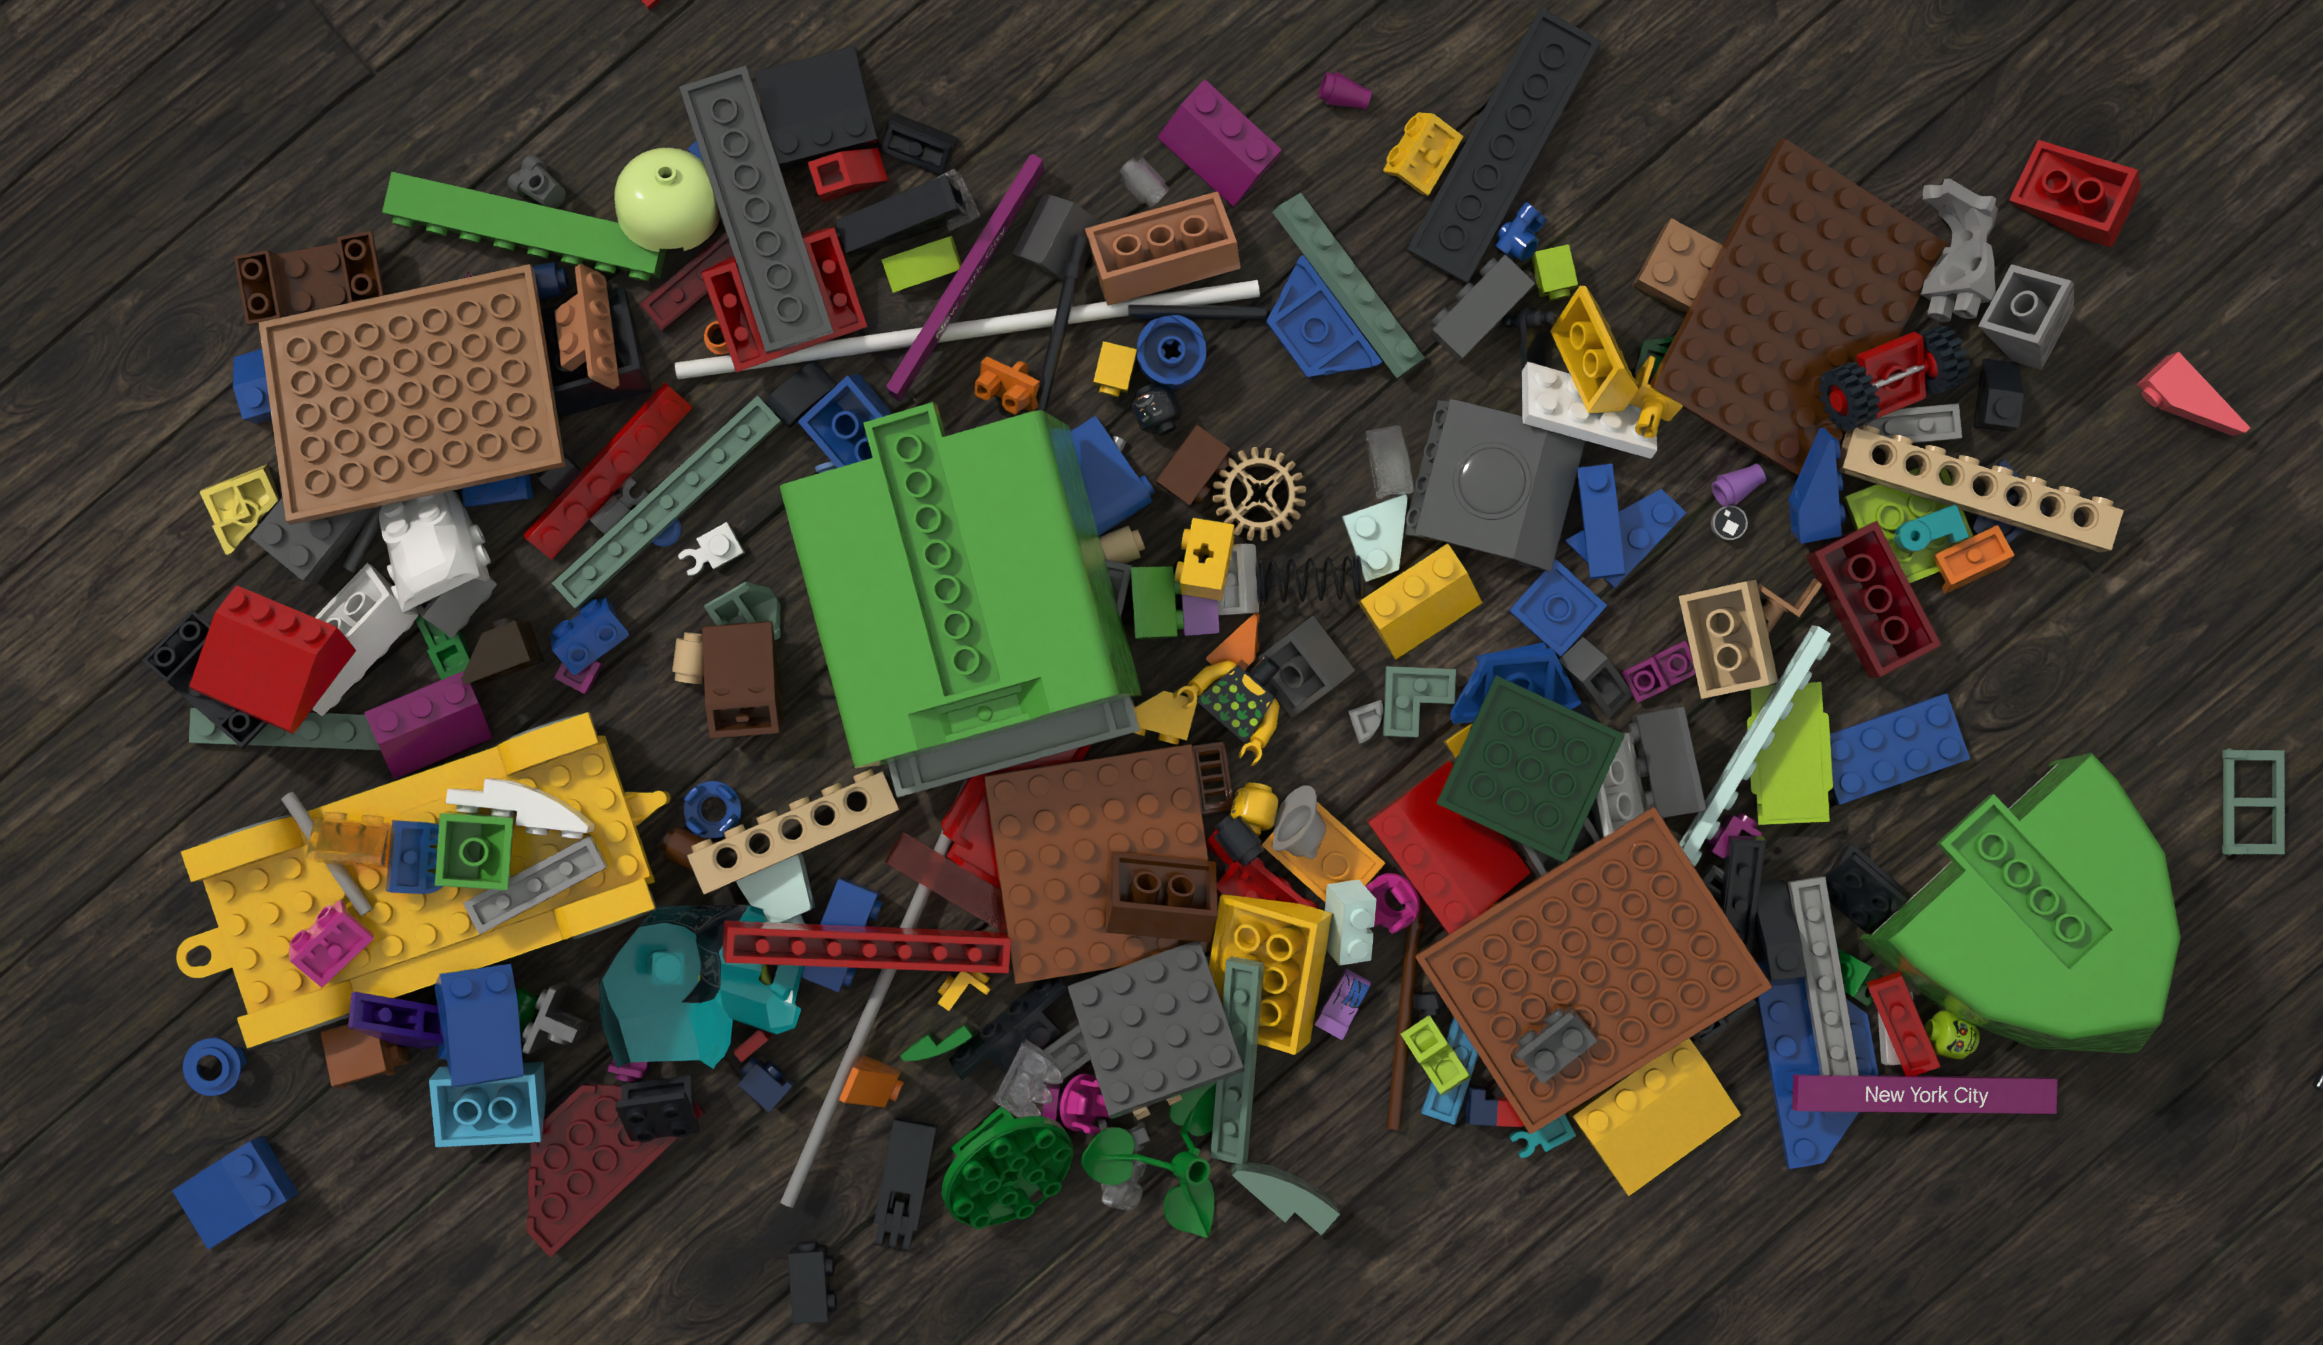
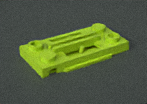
(1797, 765)

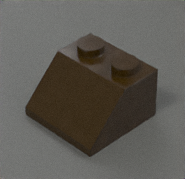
(503, 651)

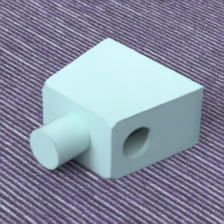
(780, 890)

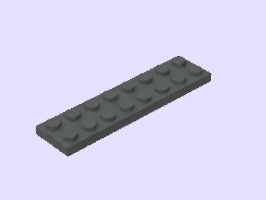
(756, 209)

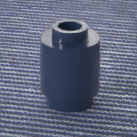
(550, 280)

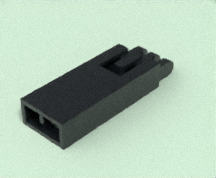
(904, 1172)

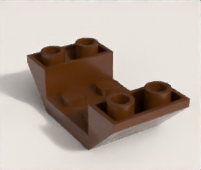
(308, 278)

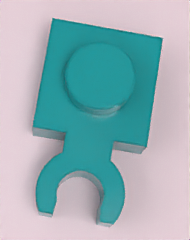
(1548, 1136)

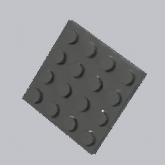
(1155, 1029)

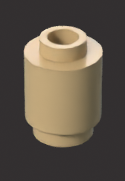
(1122, 545)
(689, 659)

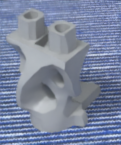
(1966, 269)

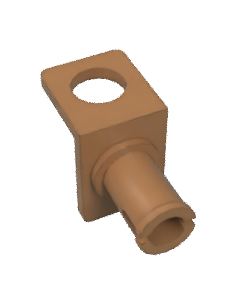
(1776, 606)

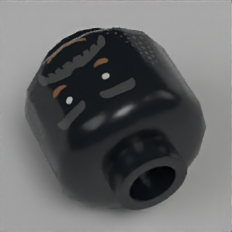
(1156, 409)

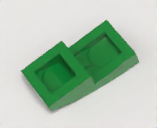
(447, 653)
(930, 1047)

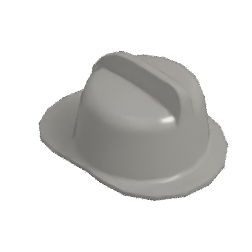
(1298, 824)

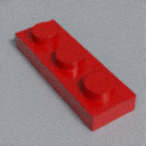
(1903, 1024)

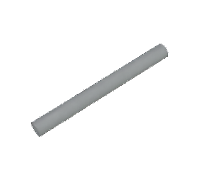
(338, 871)

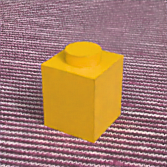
(1114, 369)

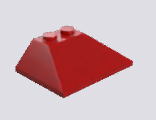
(736, 316)

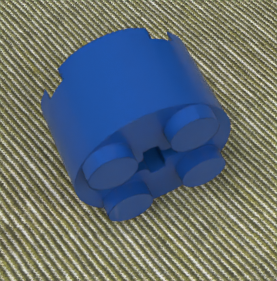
(1165, 333)

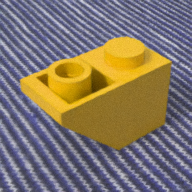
(1166, 717)

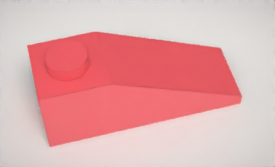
(2183, 392)

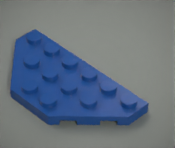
(1791, 1050)

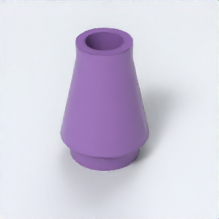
(1736, 485)

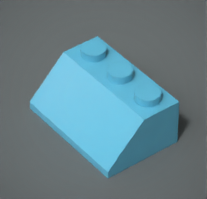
(489, 1111)

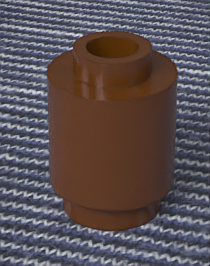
(678, 846)

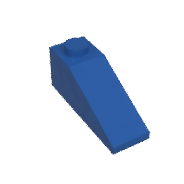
(1601, 521)

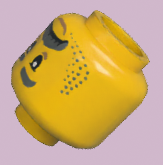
(1256, 806)

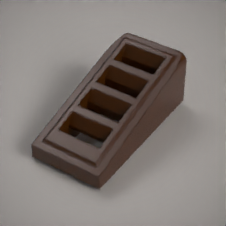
(1211, 748)

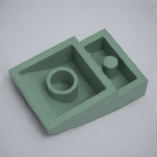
(1287, 1194)

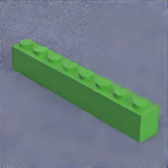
(518, 224)

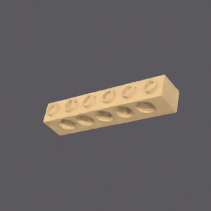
(878, 804)

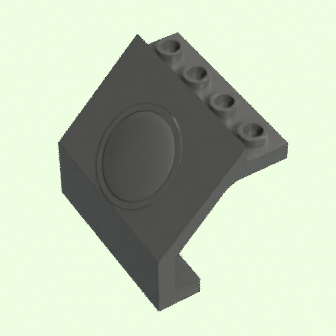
(1494, 484)

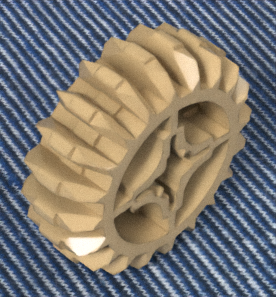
(1281, 473)

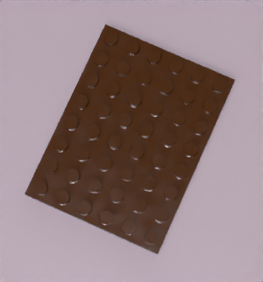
(1792, 294)

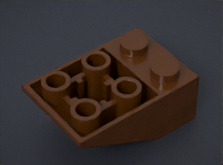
(741, 680)

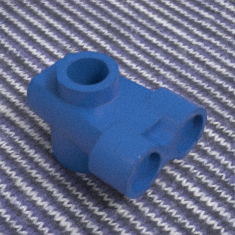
(1518, 237)

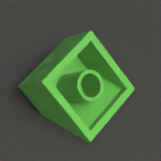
(1155, 603)
(474, 850)

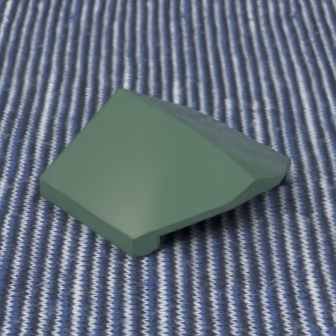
(746, 605)

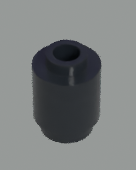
(1238, 840)

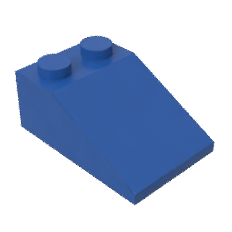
(480, 1025)
(235, 1191)

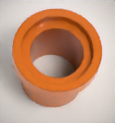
(720, 349)

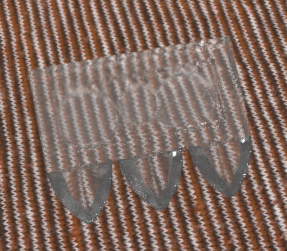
(1026, 1081)

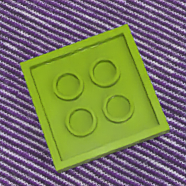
(1891, 510)

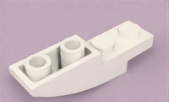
(534, 807)

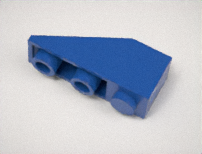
(1815, 496)

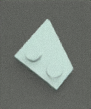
(1378, 536)

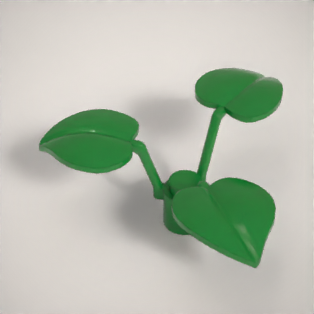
(1185, 1206)

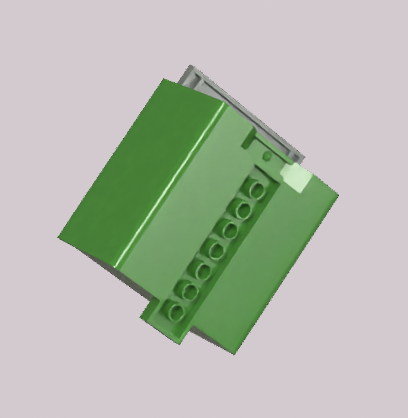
(963, 598)

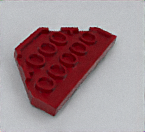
(583, 1164)

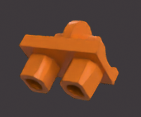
(1009, 383)

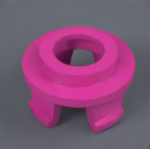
(1404, 893)
(1080, 1110)

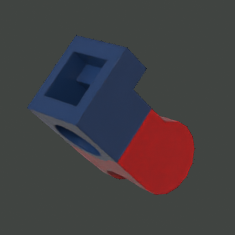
(1489, 1110)

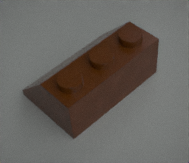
(1161, 897)

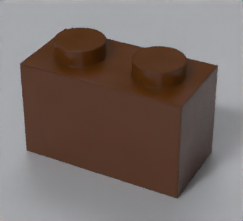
(1194, 466)

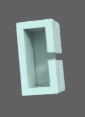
(1351, 921)

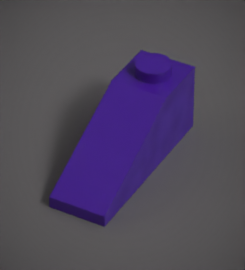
(396, 1020)

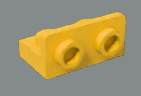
(1423, 152)

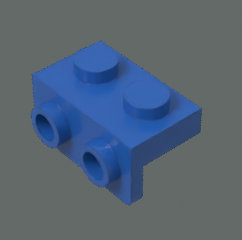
(587, 635)

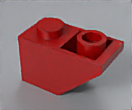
(847, 173)

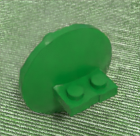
(1004, 1166)

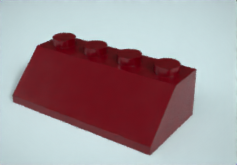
(1873, 600)

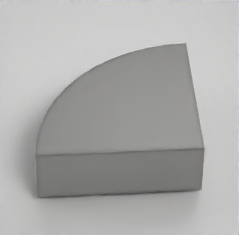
(1366, 720)

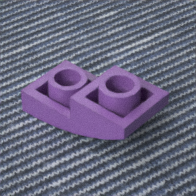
(1200, 615)

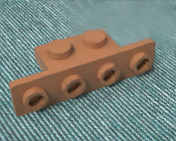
(586, 329)

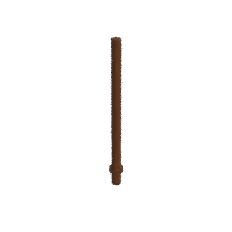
(1404, 1021)

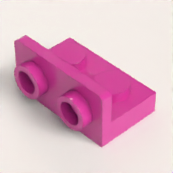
(328, 943)

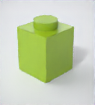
(1554, 272)

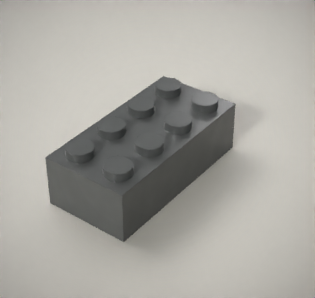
(309, 546)

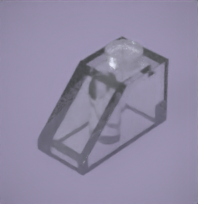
(1389, 462)

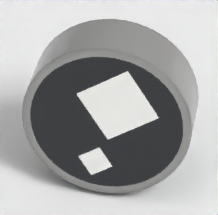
(1729, 523)

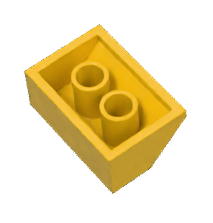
(1593, 355)
(1421, 601)

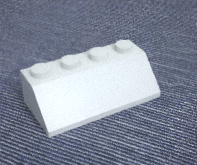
(370, 622)

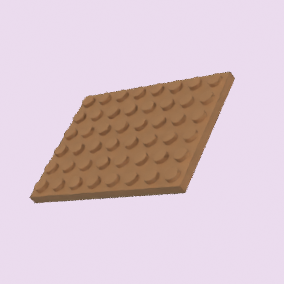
(411, 394)

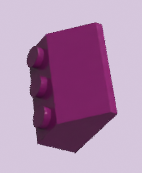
(1219, 143)
(428, 725)

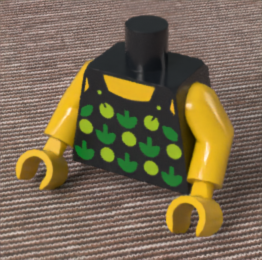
(1239, 700)

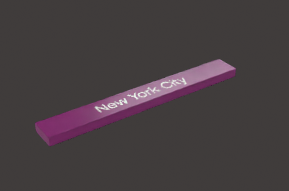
(965, 277)
(1924, 1094)

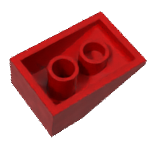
(2077, 192)

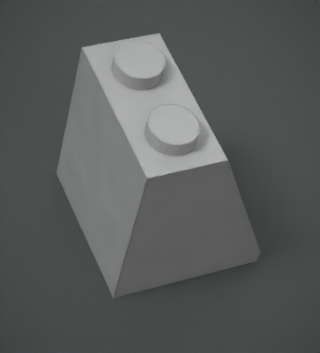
(2028, 314)

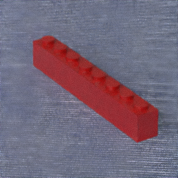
(866, 947)

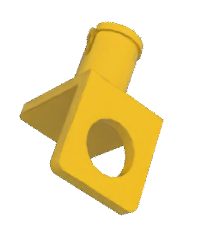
(1653, 403)

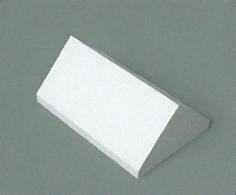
(1621, 792)

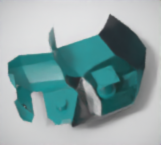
(660, 1009)

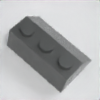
(1667, 761)

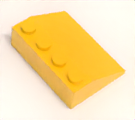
(1293, 948)
(1655, 1115)

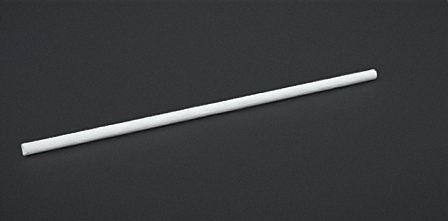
(977, 328)

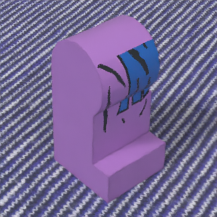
(1342, 1004)

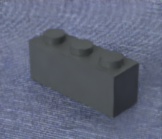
(1480, 307)

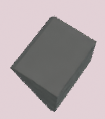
(1051, 234)

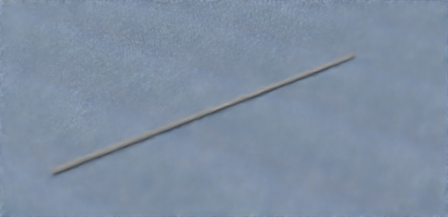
(862, 1029)

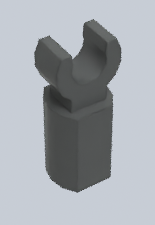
(617, 506)

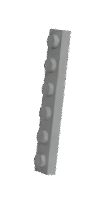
(1824, 977)

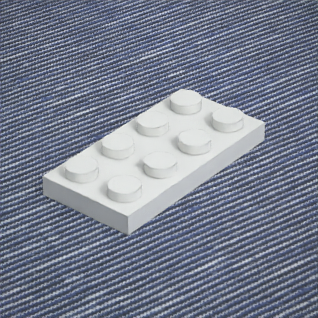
(1555, 405)

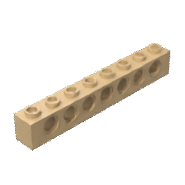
(2100, 515)

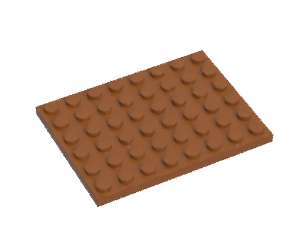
(1616, 936)

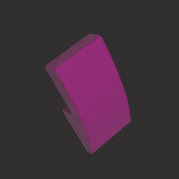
(1660, 671)

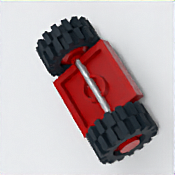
(1893, 376)

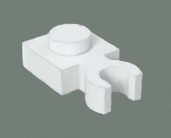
(717, 548)

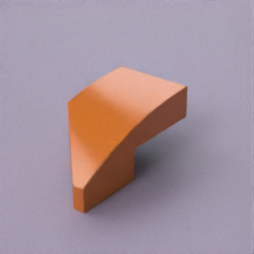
(1240, 644)

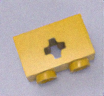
(1207, 578)

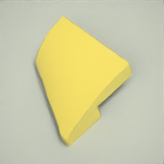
(239, 505)

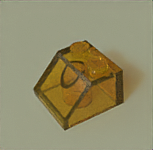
(350, 841)

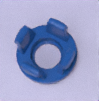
(693, 804)
(230, 1057)

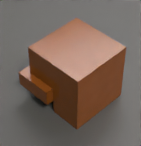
(359, 1056)

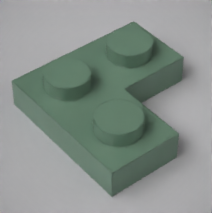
(1407, 689)

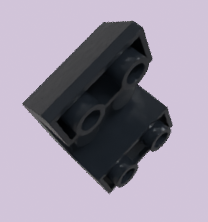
(175, 663)

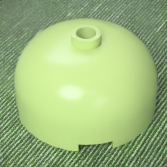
(666, 200)

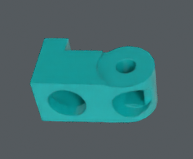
(1918, 532)

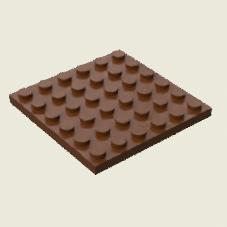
(1056, 848)

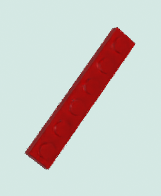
(607, 471)

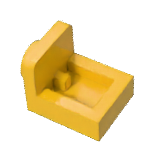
(954, 987)

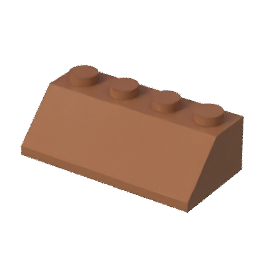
(1163, 248)

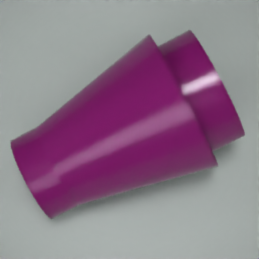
(1342, 91)

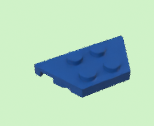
(1317, 327)
(1531, 669)

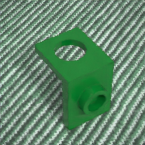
(1856, 976)

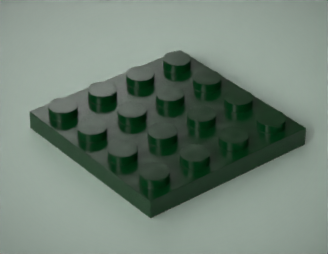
(1530, 768)

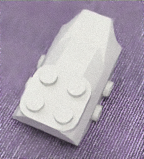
(431, 548)

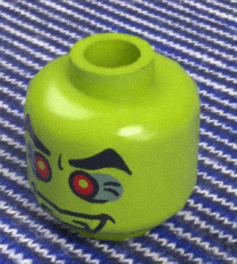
(1952, 1035)

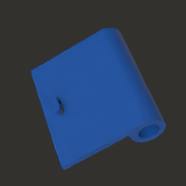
(1108, 478)

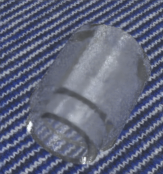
(1143, 181)

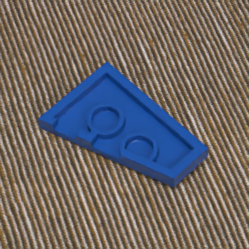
(1641, 529)

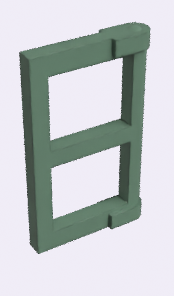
(2277, 802)

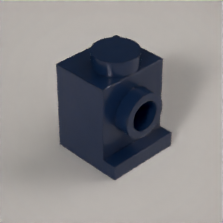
(765, 1083)

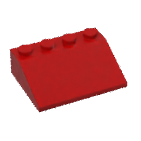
(269, 659)
(1445, 856)

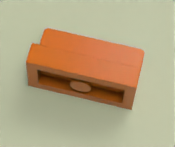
(1973, 558)

